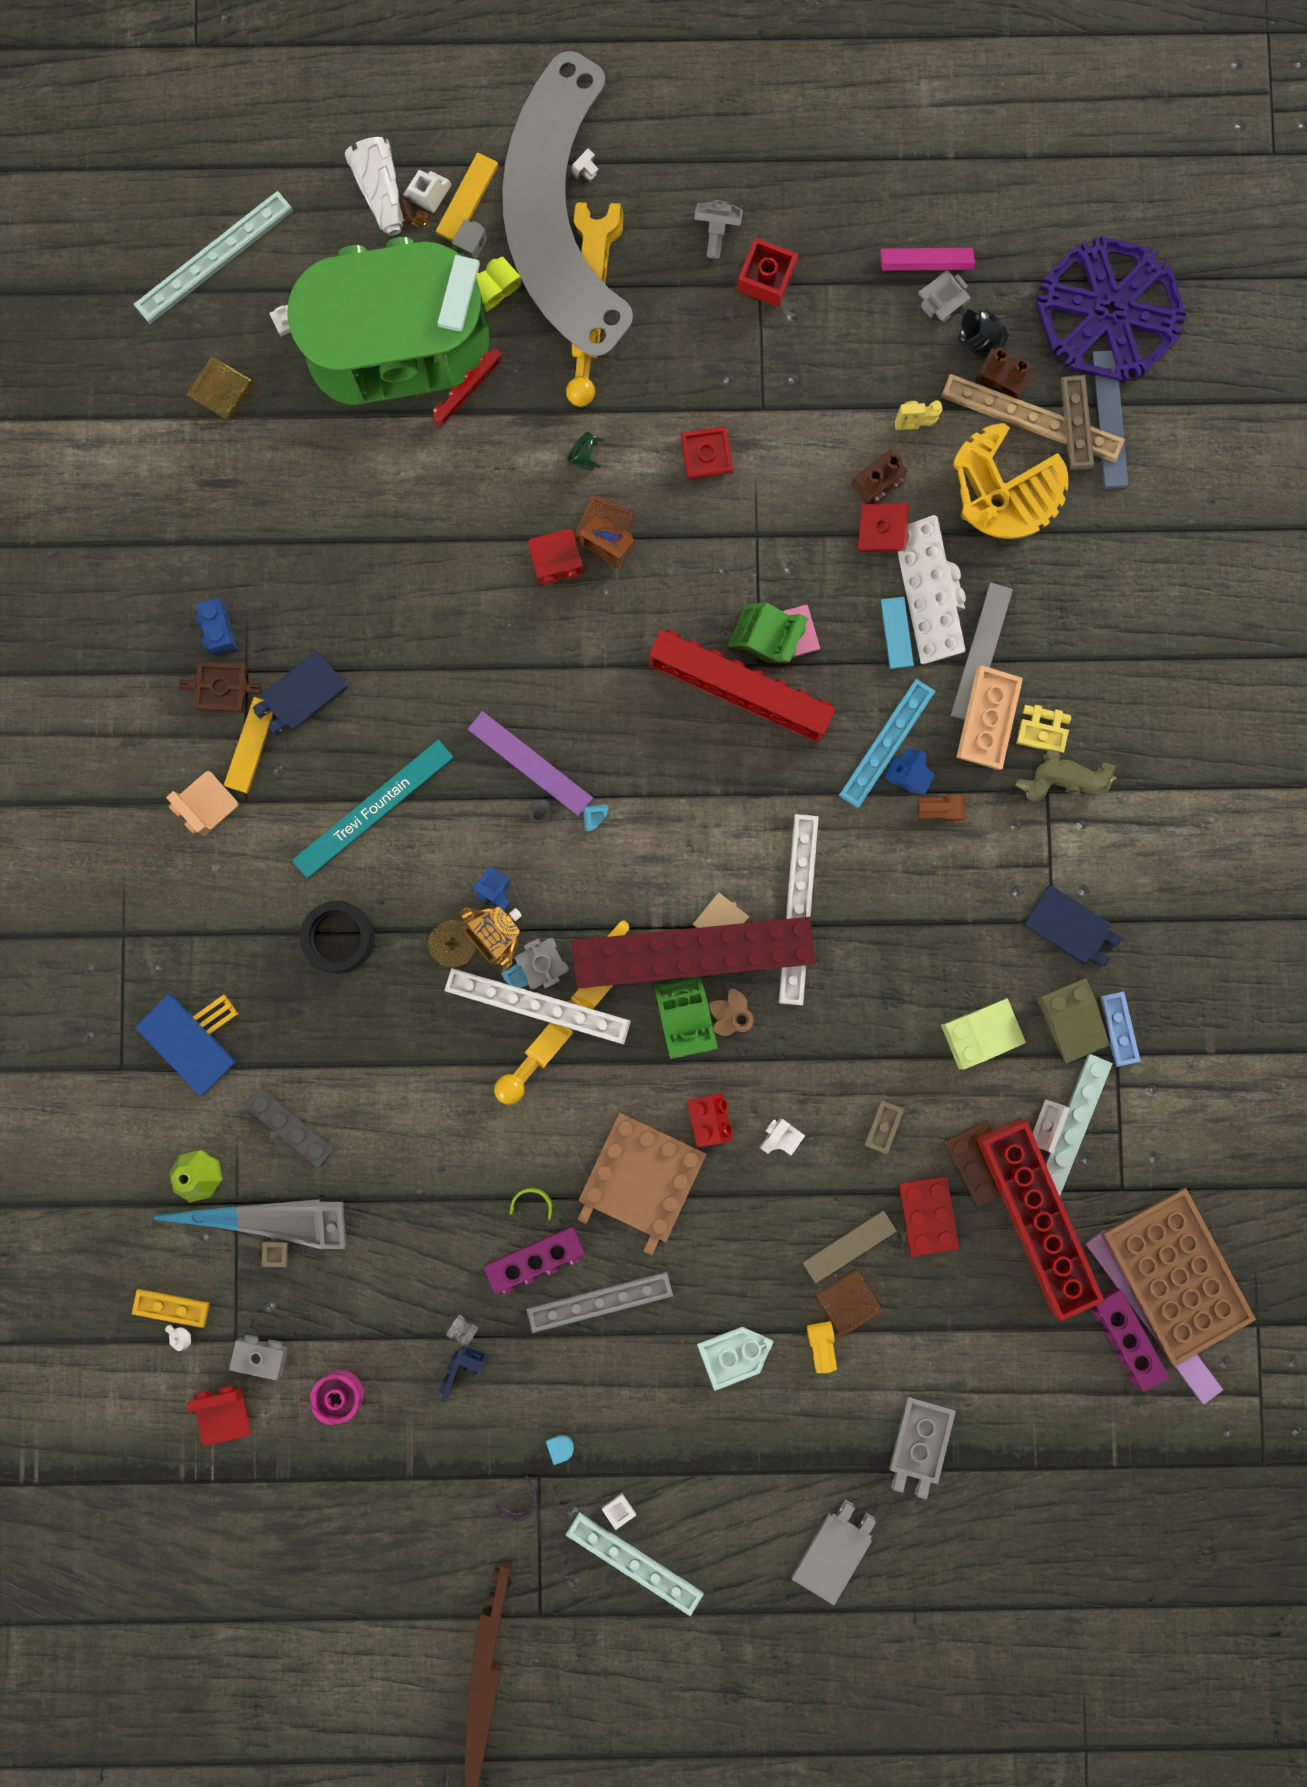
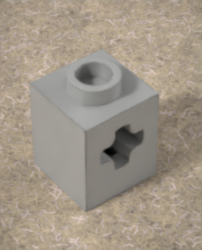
(469, 239)

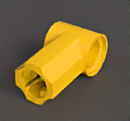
(821, 1340)

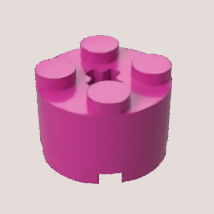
(324, 1391)

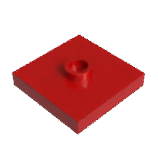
(706, 453)
(883, 527)

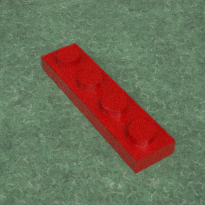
(461, 393)

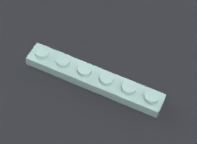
(1081, 1109)

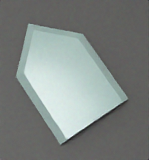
(734, 1356)

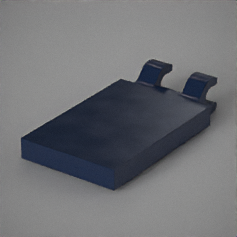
(300, 694)
(1071, 927)

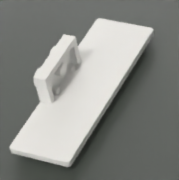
(932, 592)

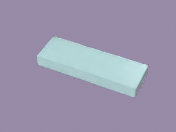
(458, 293)

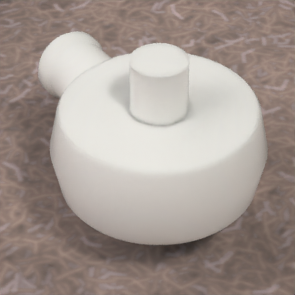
(178, 1337)

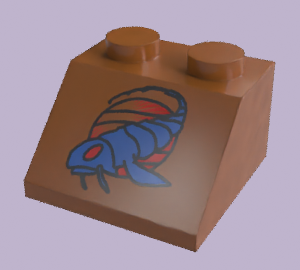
(606, 541)

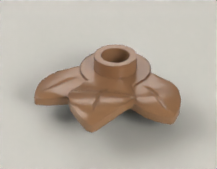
(728, 1011)

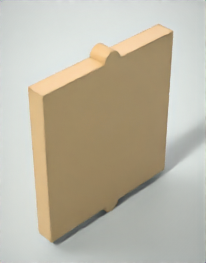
(720, 912)

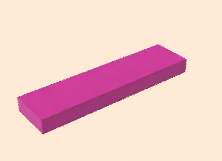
(927, 259)

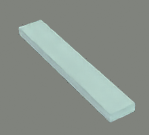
(634, 1564)

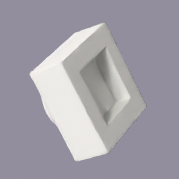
(618, 1511)

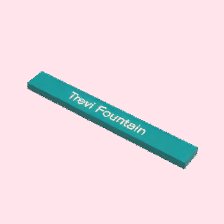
(373, 809)

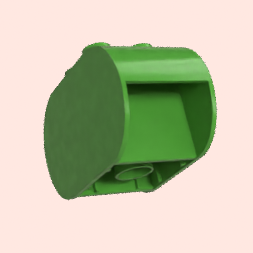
(374, 323)

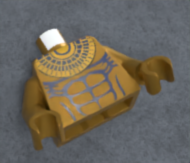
(492, 932)

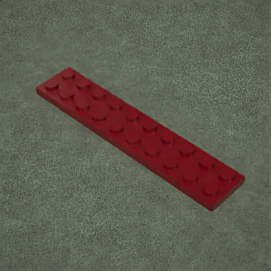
(692, 952)

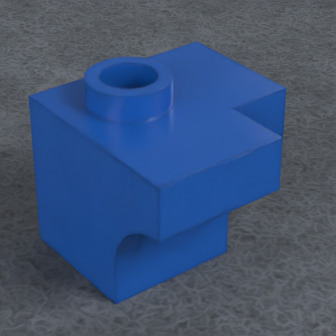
(910, 772)
(493, 888)

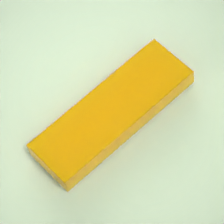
(170, 1308)

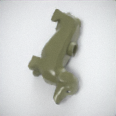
(1067, 775)

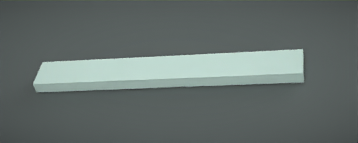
(213, 257)

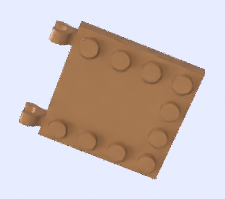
(641, 1179)

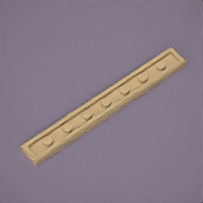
(1024, 415)

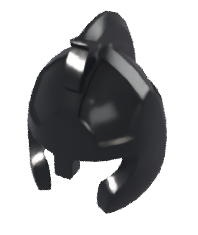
(982, 334)

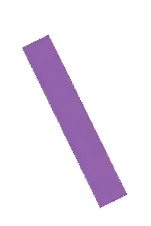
(530, 763)

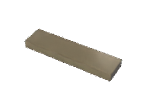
(1077, 422)
(849, 1246)

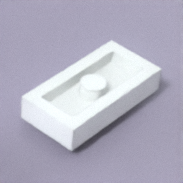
(1050, 1125)

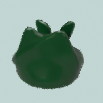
(581, 455)

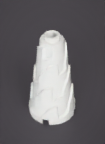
(376, 178)

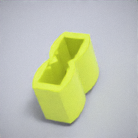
(497, 282)

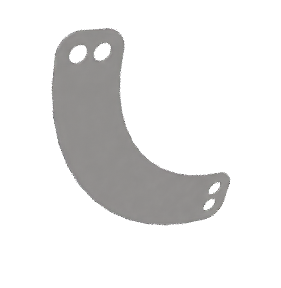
(537, 210)

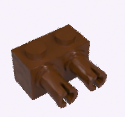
(1004, 373)
(880, 477)

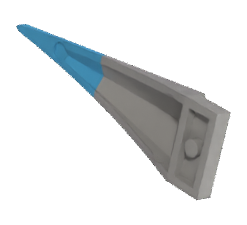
(300, 1222)

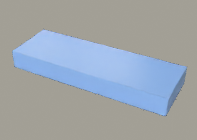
(1119, 1029)

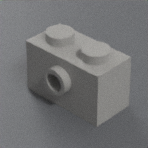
(258, 1357)

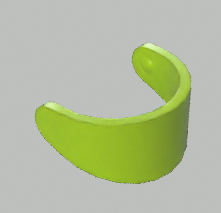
(536, 1190)

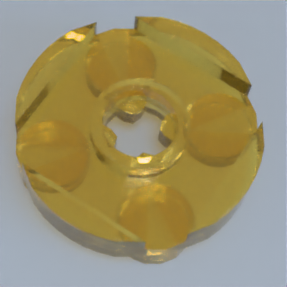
(442, 953)

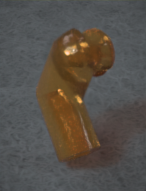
(413, 217)

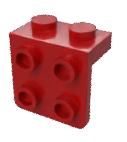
(555, 557)
(220, 1414)

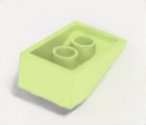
(983, 1034)

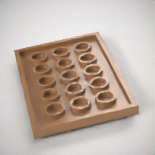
(1178, 1277)

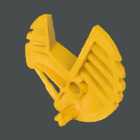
(1024, 500)

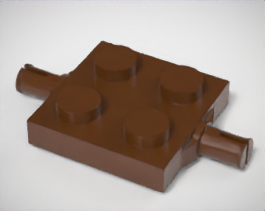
(220, 686)

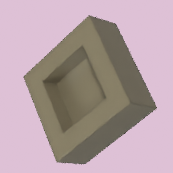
(275, 1254)

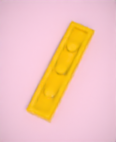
(467, 196)
(248, 750)

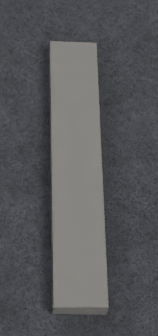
(983, 643)
(599, 1302)

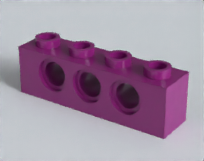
(497, 1269)
(1152, 1370)

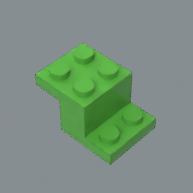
(768, 633)
(685, 1017)

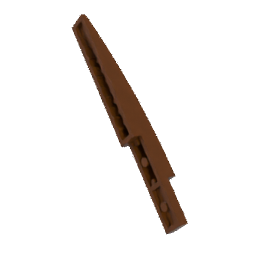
(484, 1678)

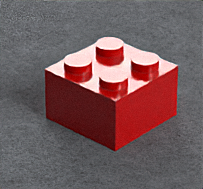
(767, 272)

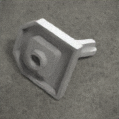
(718, 215)

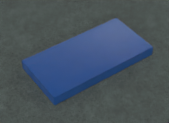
(185, 1044)

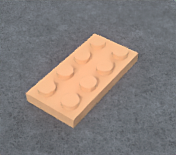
(989, 717)

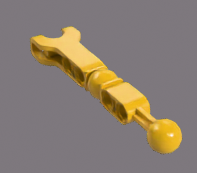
(596, 238)
(510, 1088)

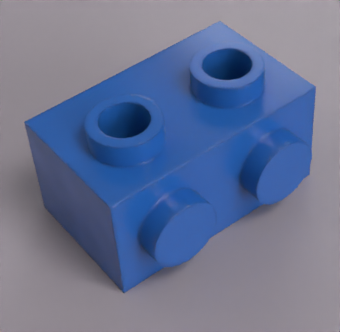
(216, 627)

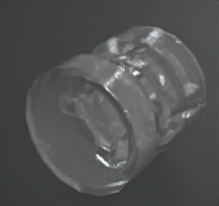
(462, 1331)

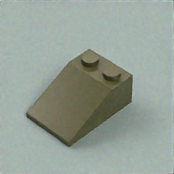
(1074, 1020)

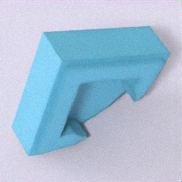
(594, 816)

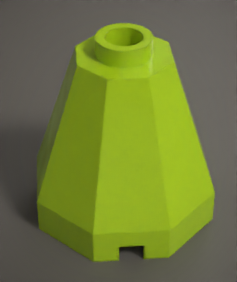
(195, 1176)

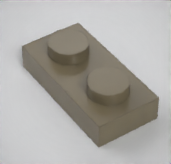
(884, 1127)

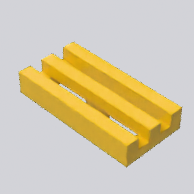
(228, 1005)

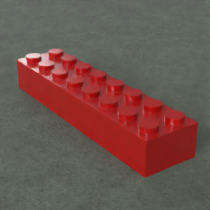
(740, 685)
(1040, 1219)

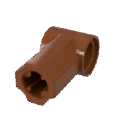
(947, 808)

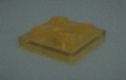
(219, 388)

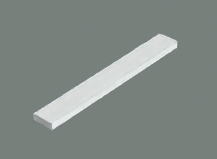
(799, 898)
(538, 1006)

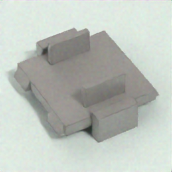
(944, 296)
(541, 963)

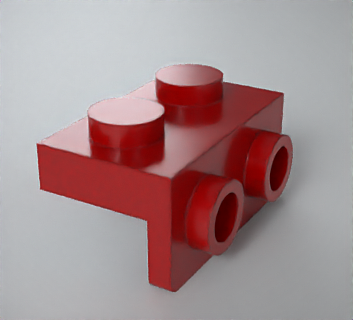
(710, 1120)

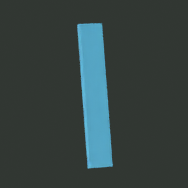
(887, 743)

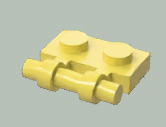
(913, 415)
(1041, 735)

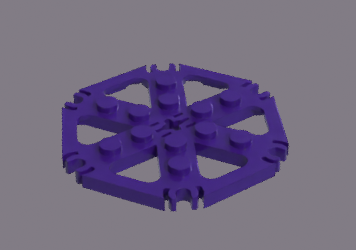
(1122, 297)

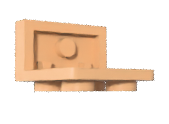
(203, 804)

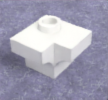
(427, 190)
(782, 1137)

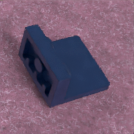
(473, 1362)

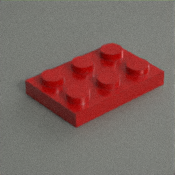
(928, 1216)

